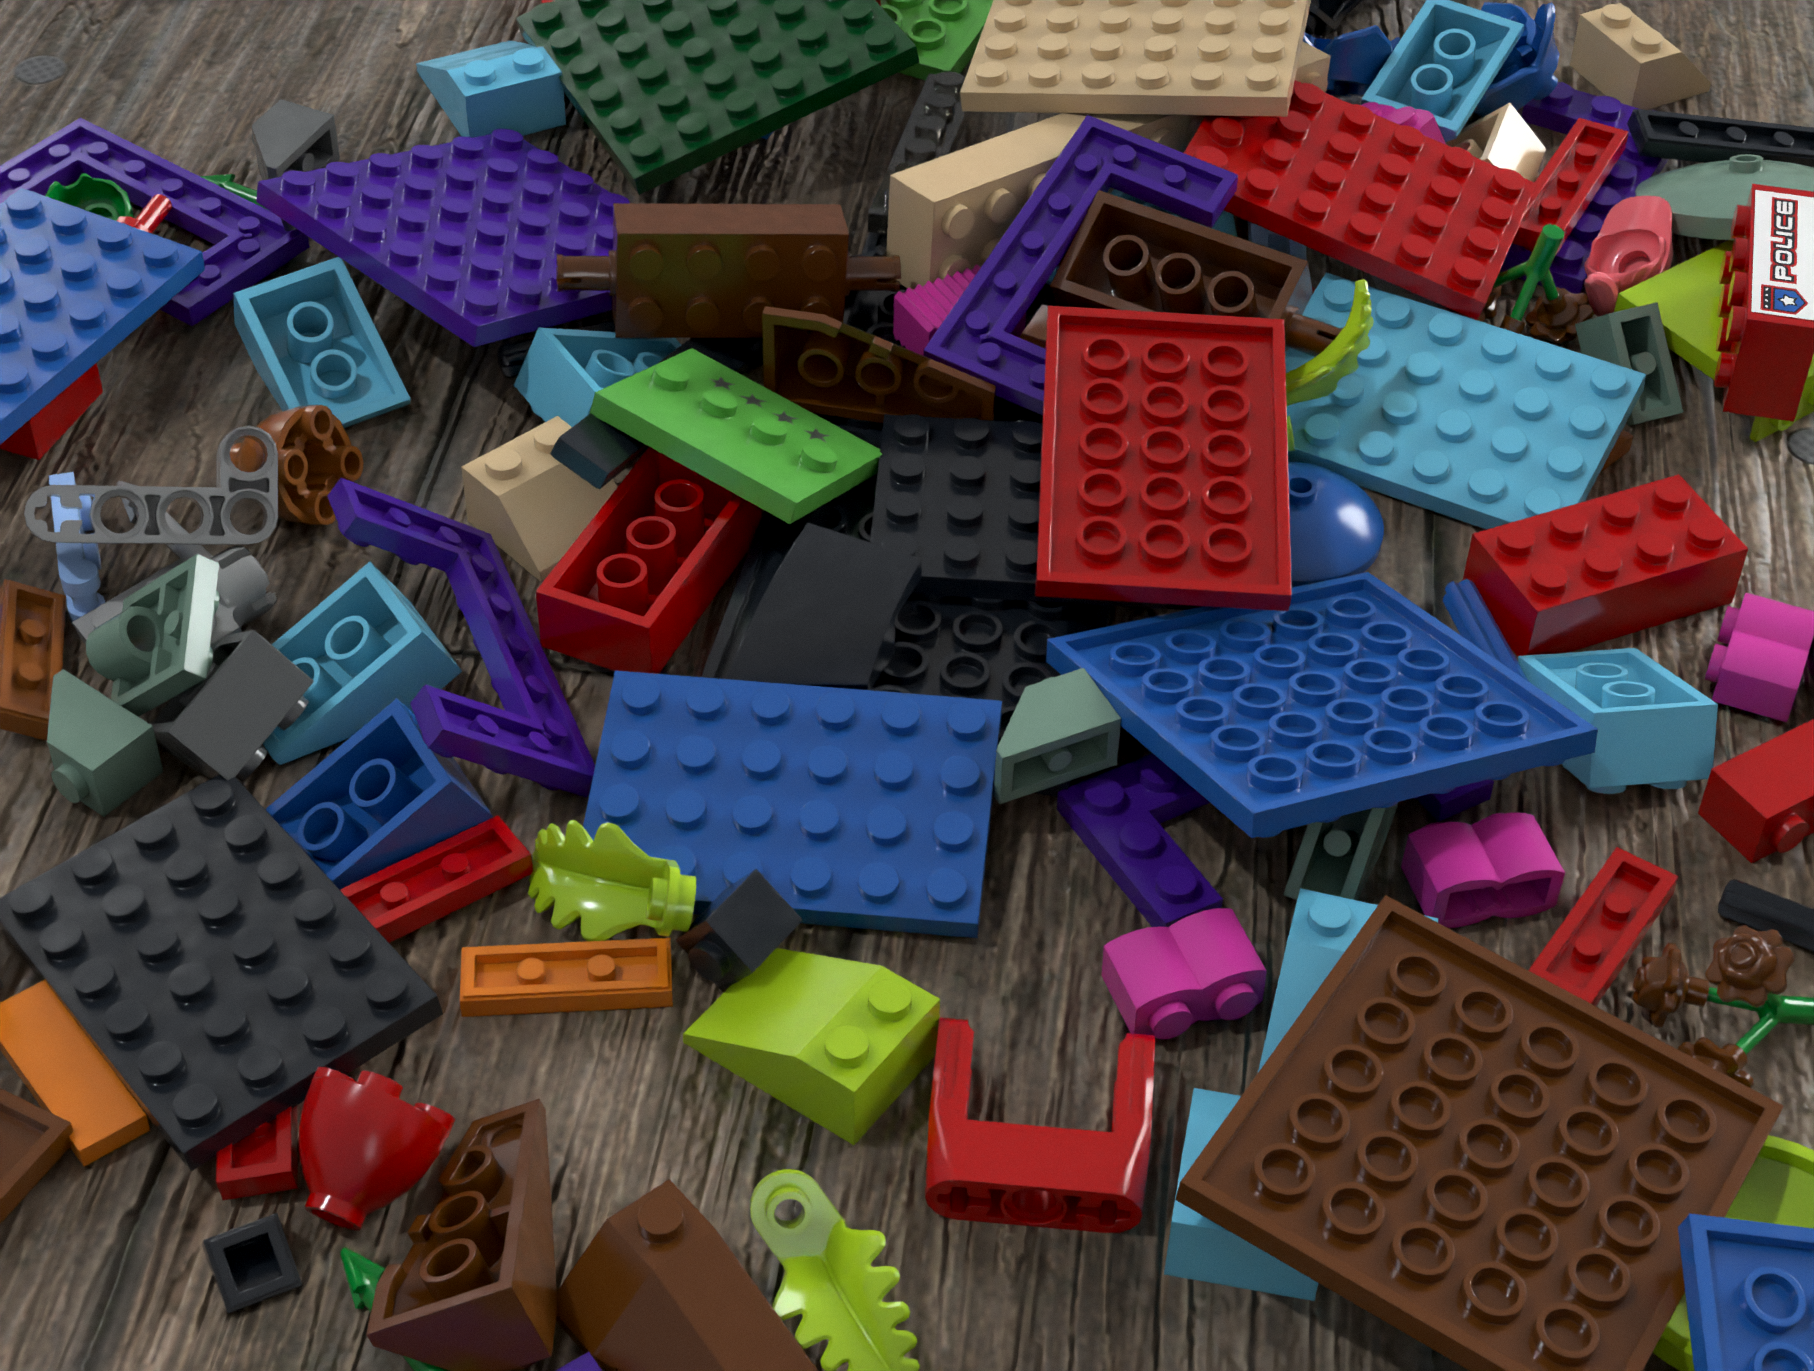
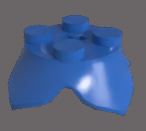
(1354, 59)
(1530, 65)

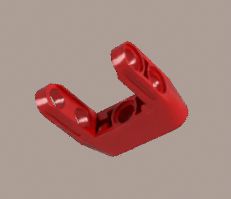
(1038, 1171)

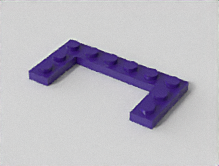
(1559, 113)
(1096, 158)
(245, 235)
(536, 729)
(1121, 826)

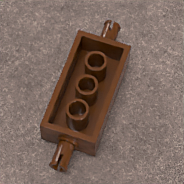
(1163, 263)
(721, 264)

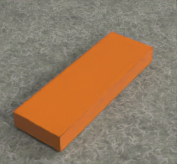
(566, 977)
(68, 1073)

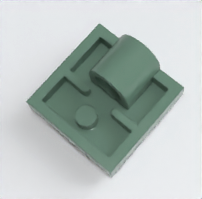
(159, 637)

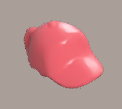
(1628, 249)

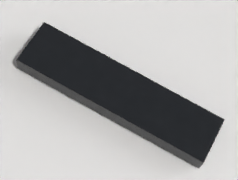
(1717, 139)

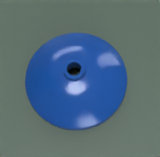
(1332, 525)

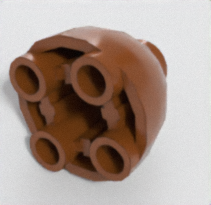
(310, 461)

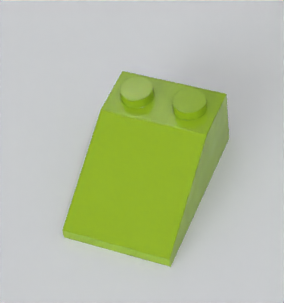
(822, 1036)

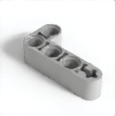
(152, 502)

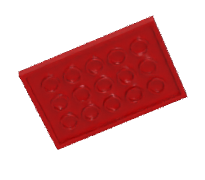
(1371, 194)
(1164, 460)

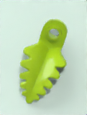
(1322, 373)
(607, 883)
(832, 1278)

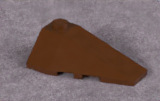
(861, 376)
(483, 1262)
(671, 1296)

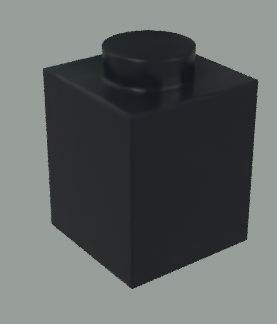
(738, 930)

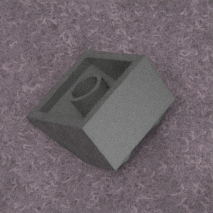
(234, 710)

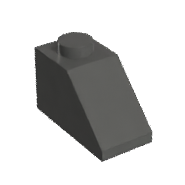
(294, 139)

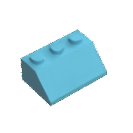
(1445, 62)

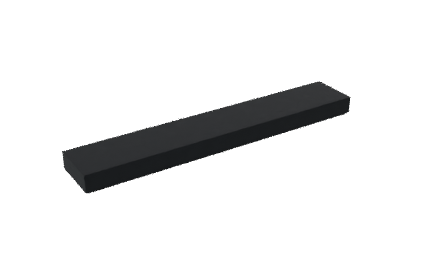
(602, 451)

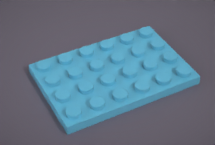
(1461, 412)

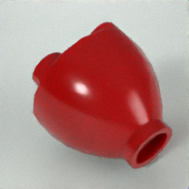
(364, 1145)

